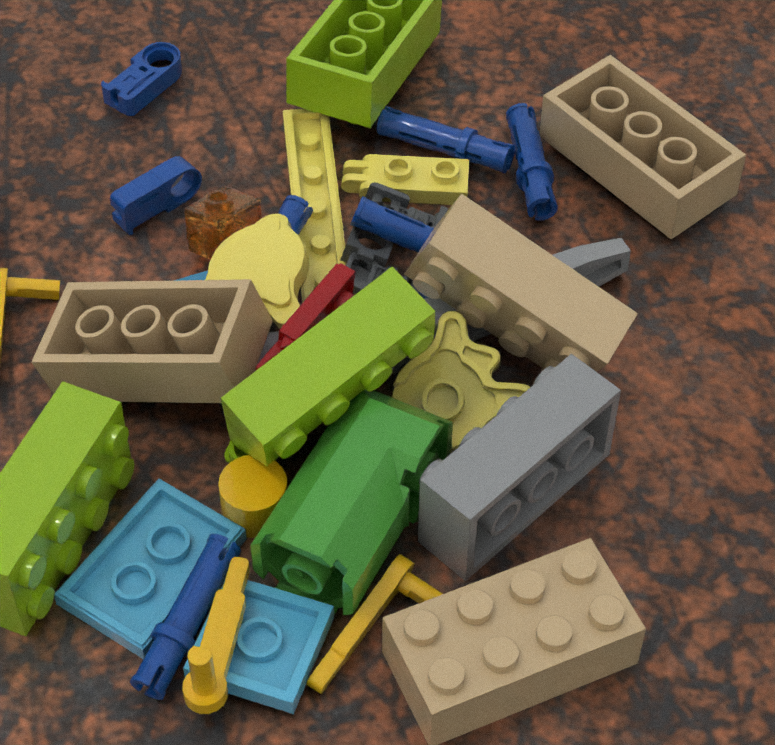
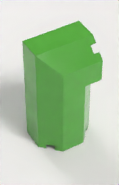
(351, 500)

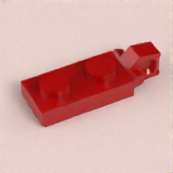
(324, 299)

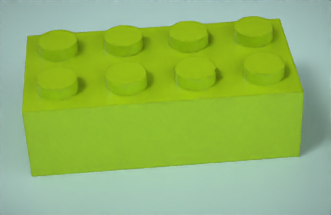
(359, 56)
(55, 496)

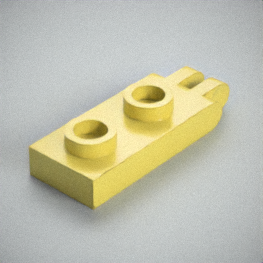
(421, 178)

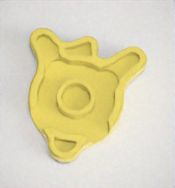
(269, 257)
(455, 379)

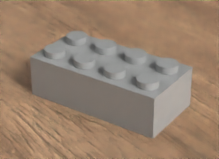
(516, 465)

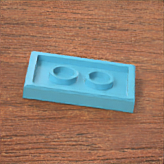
(143, 565)

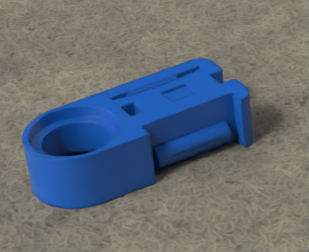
(141, 81)
(153, 193)

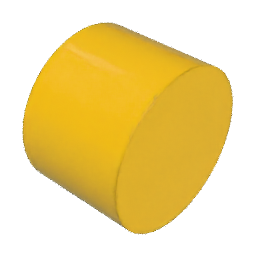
(250, 492)

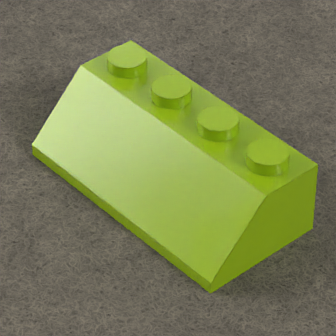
(328, 368)

